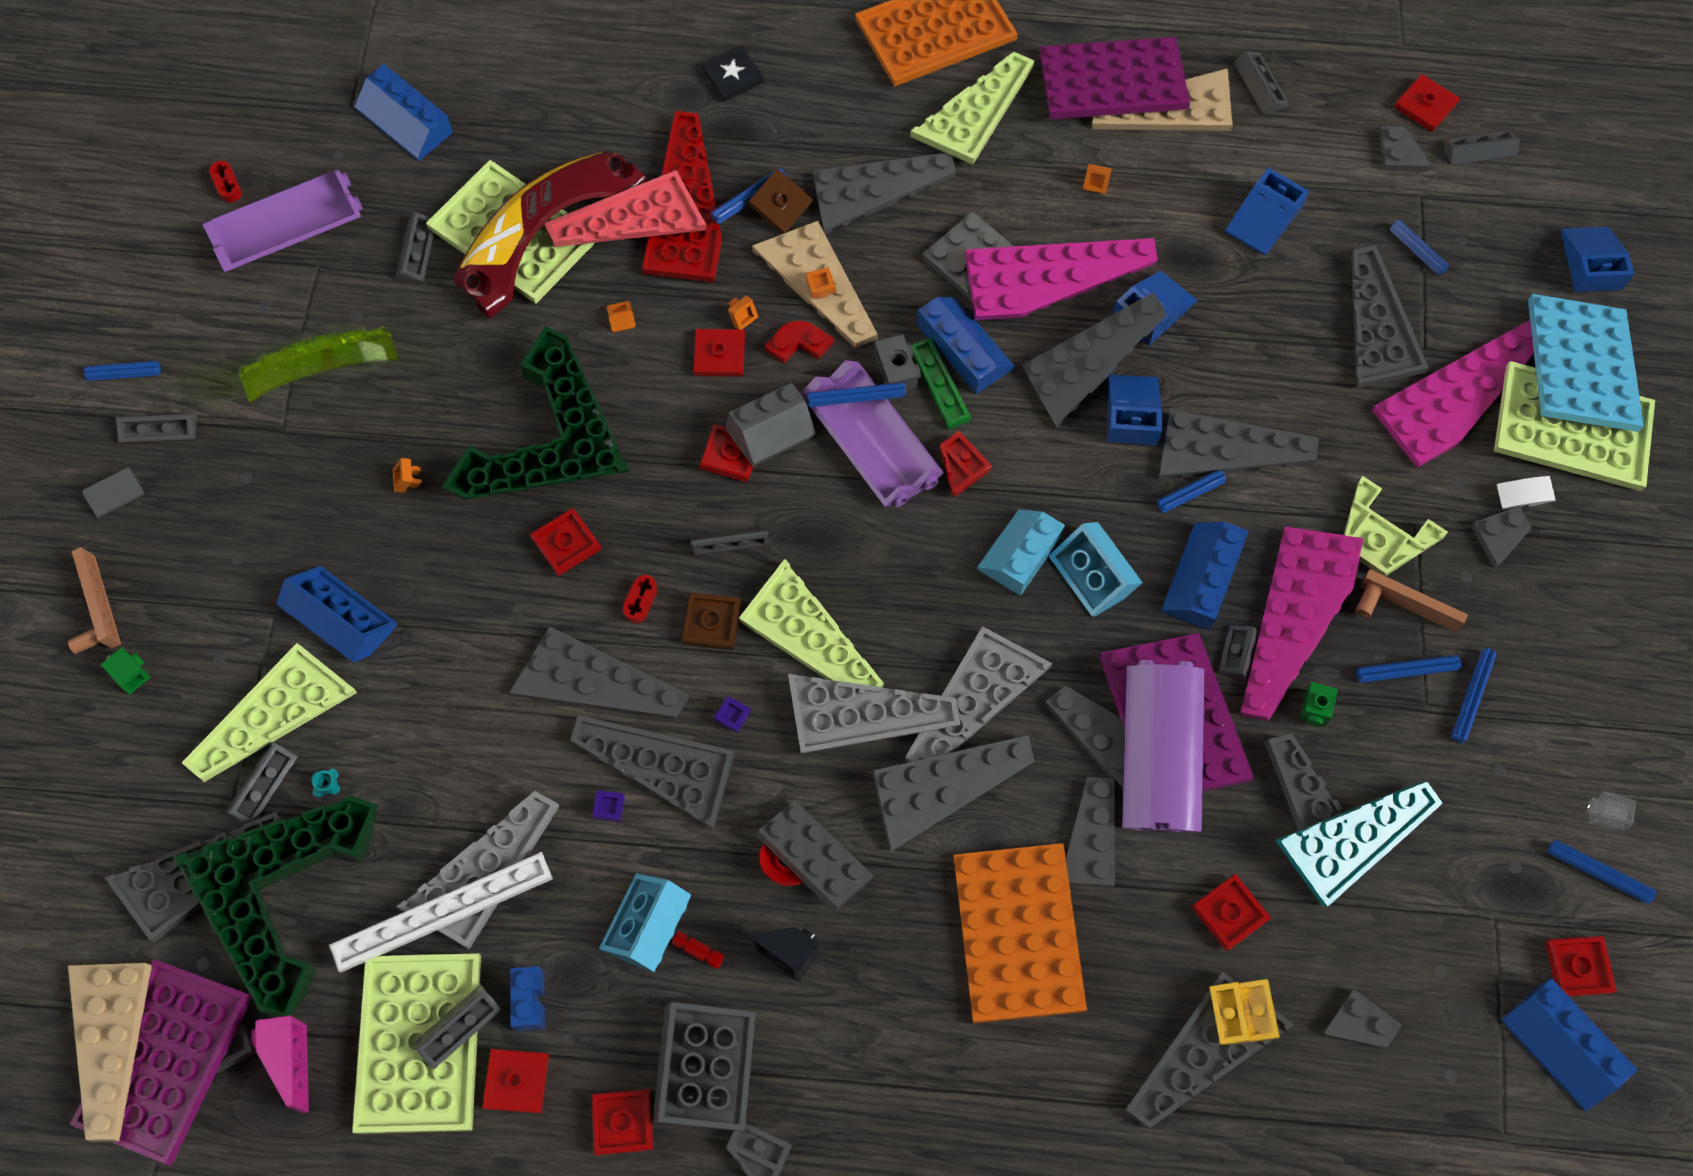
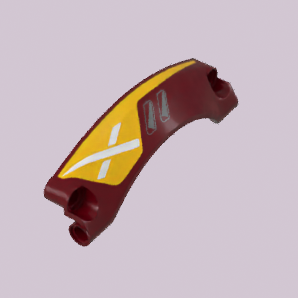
(504, 238)

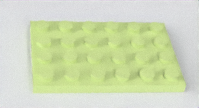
(476, 203)
(1572, 446)
(393, 1081)

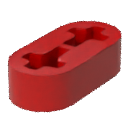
(222, 183)
(635, 596)

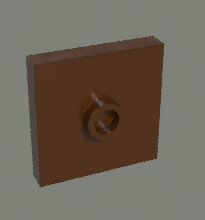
(780, 201)
(711, 621)

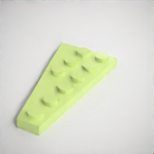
(974, 113)
(801, 627)
(282, 701)

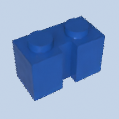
(526, 1011)

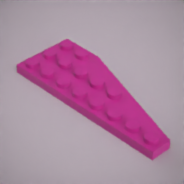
(1305, 594)

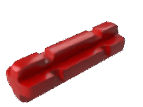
(697, 949)

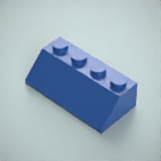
(402, 113)
(963, 342)
(1204, 573)
(335, 613)
(1568, 1045)

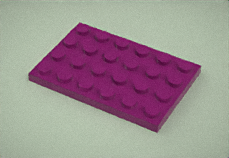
(1113, 78)
(1222, 752)
(177, 1054)

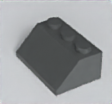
(770, 424)

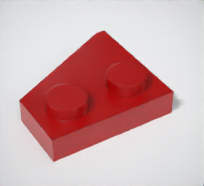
(962, 463)

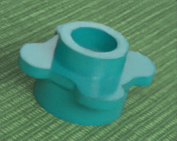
(320, 777)

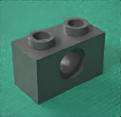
(897, 351)

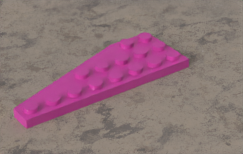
(1027, 278)
(1448, 403)

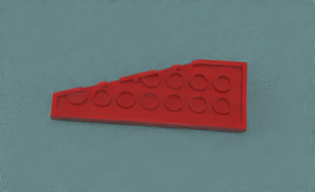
(688, 253)

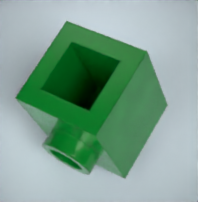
(126, 670)
(1318, 704)

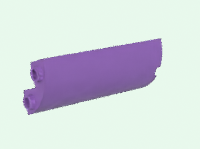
(282, 219)
(875, 439)
(1163, 747)

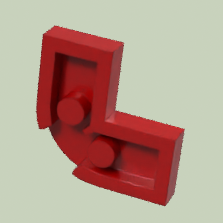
(797, 335)

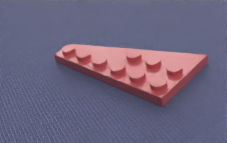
(642, 211)

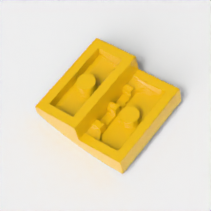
(1244, 1012)

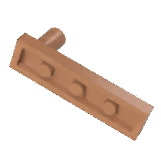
(1378, 586)
(98, 605)

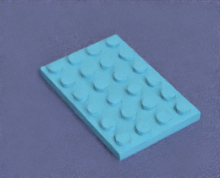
(1584, 363)

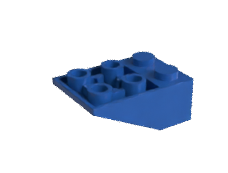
(1267, 211)
(1596, 259)
(1171, 296)
(1133, 410)

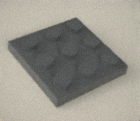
(948, 253)

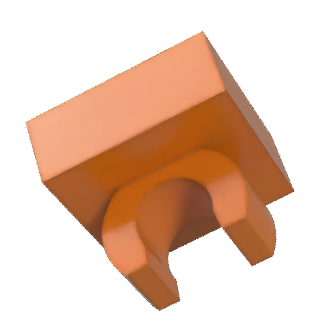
(1097, 178)
(820, 283)
(742, 312)
(403, 475)

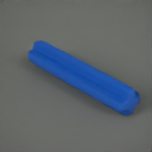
(1419, 247)
(122, 370)
(1191, 491)

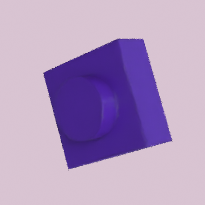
(732, 714)
(608, 806)

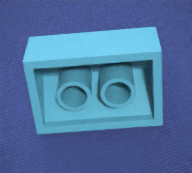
(1022, 549)
(1095, 568)
(645, 921)

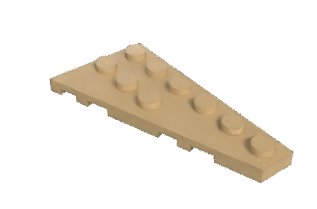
(1207, 111)
(807, 251)
(107, 1025)

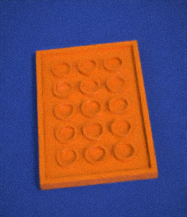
(932, 34)
(1019, 933)

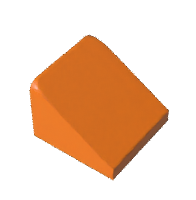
(620, 316)

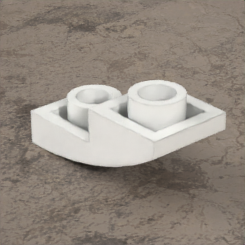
(1526, 492)

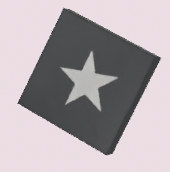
(733, 73)

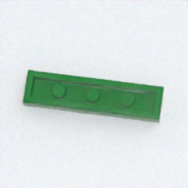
(940, 384)

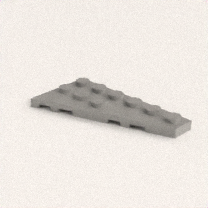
(983, 685)
(848, 713)
(497, 849)

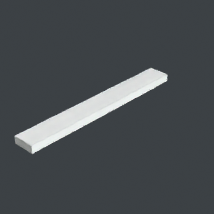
(440, 912)

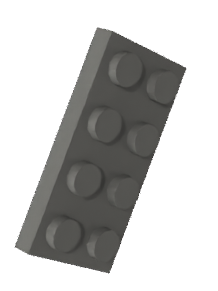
(814, 856)

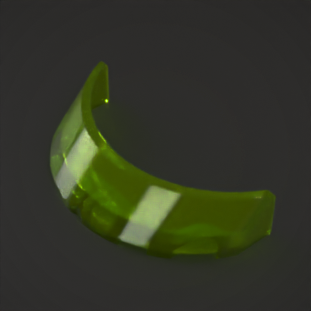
(315, 356)

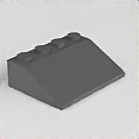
(704, 1067)

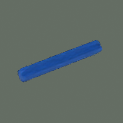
(738, 202)
(856, 394)
(1408, 668)
(1473, 695)
(1601, 871)

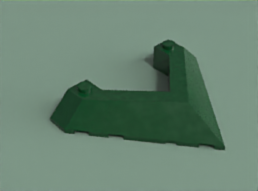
(585, 441)
(234, 871)

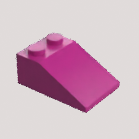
(283, 1051)

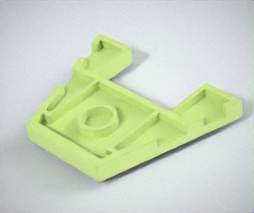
(1384, 544)

